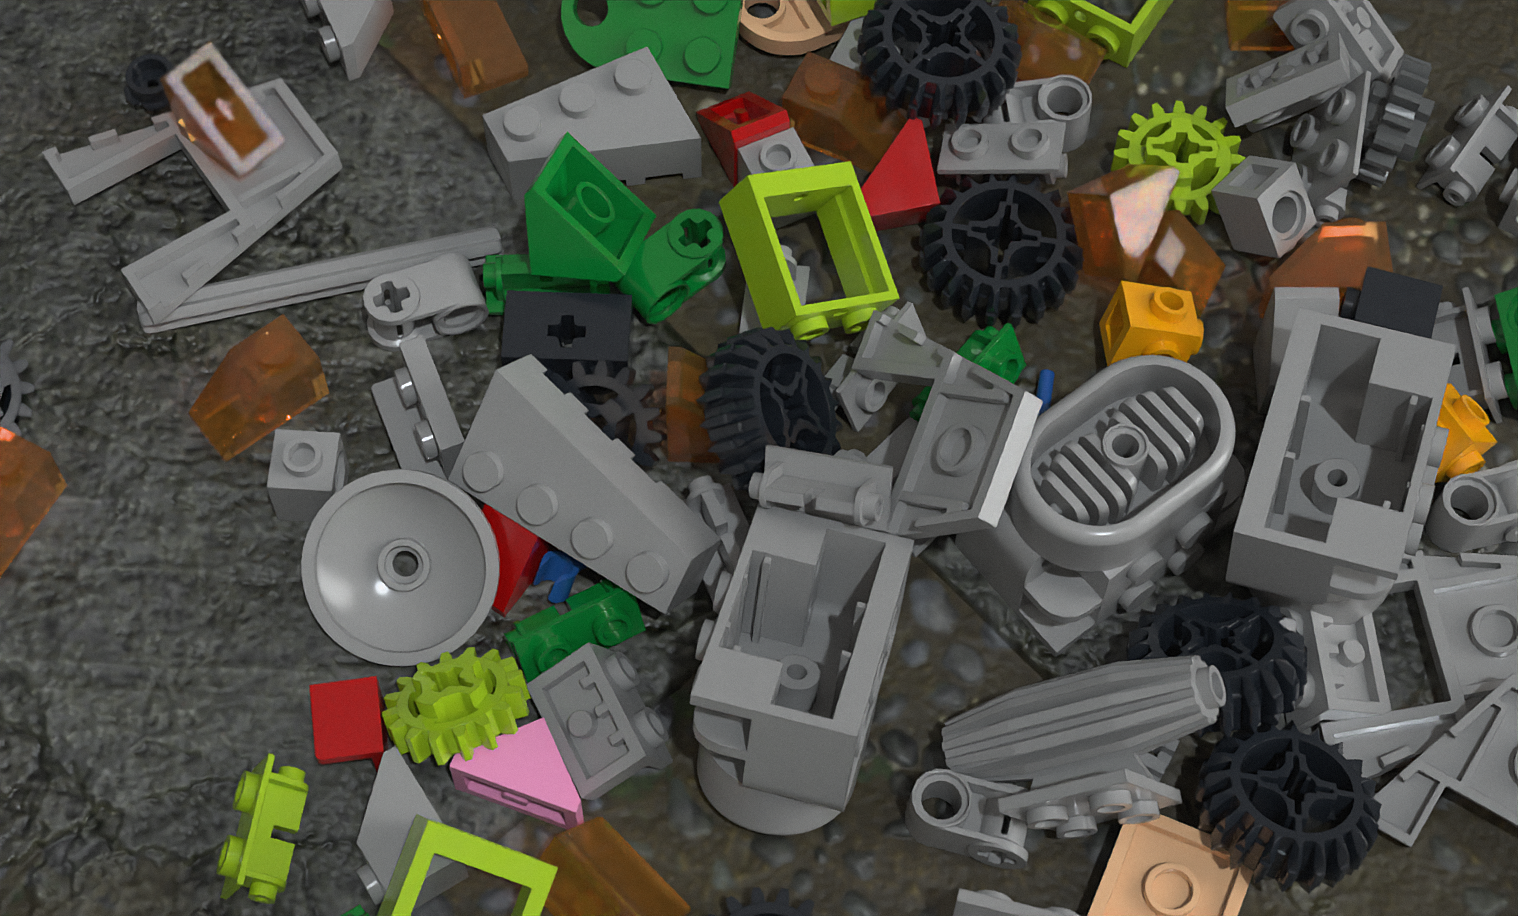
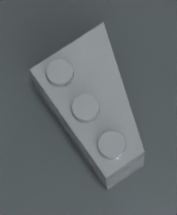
(615, 111)

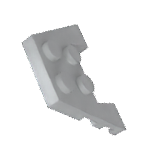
(1470, 759)

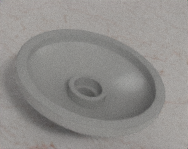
(363, 594)

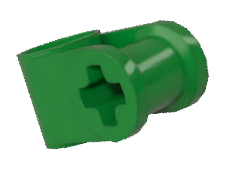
(673, 266)

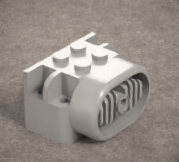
(1342, 467)
(1112, 497)
(795, 668)

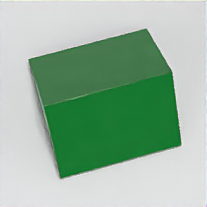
(582, 217)

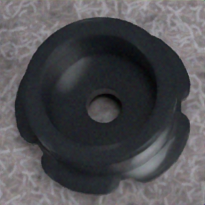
(143, 73)

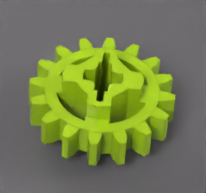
(1186, 144)
(456, 705)

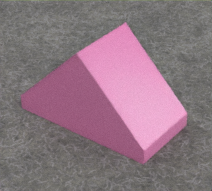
(523, 776)

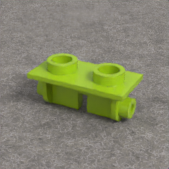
(266, 804)

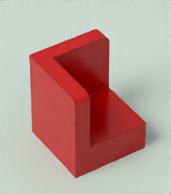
(348, 721)

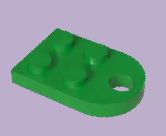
(686, 37)

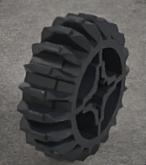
(941, 45)
(966, 236)
(762, 394)
(1249, 644)
(1287, 806)

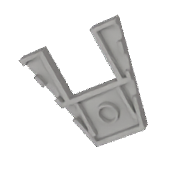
(251, 201)
(965, 438)
(1473, 639)

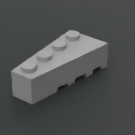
(579, 490)

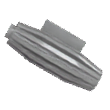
(1084, 741)

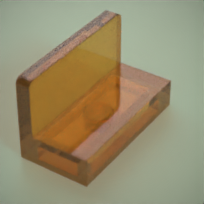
(475, 43)
(605, 876)

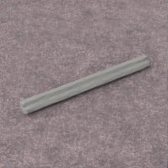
(319, 278)

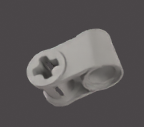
(1040, 100)
(428, 301)
(1488, 499)
(976, 822)

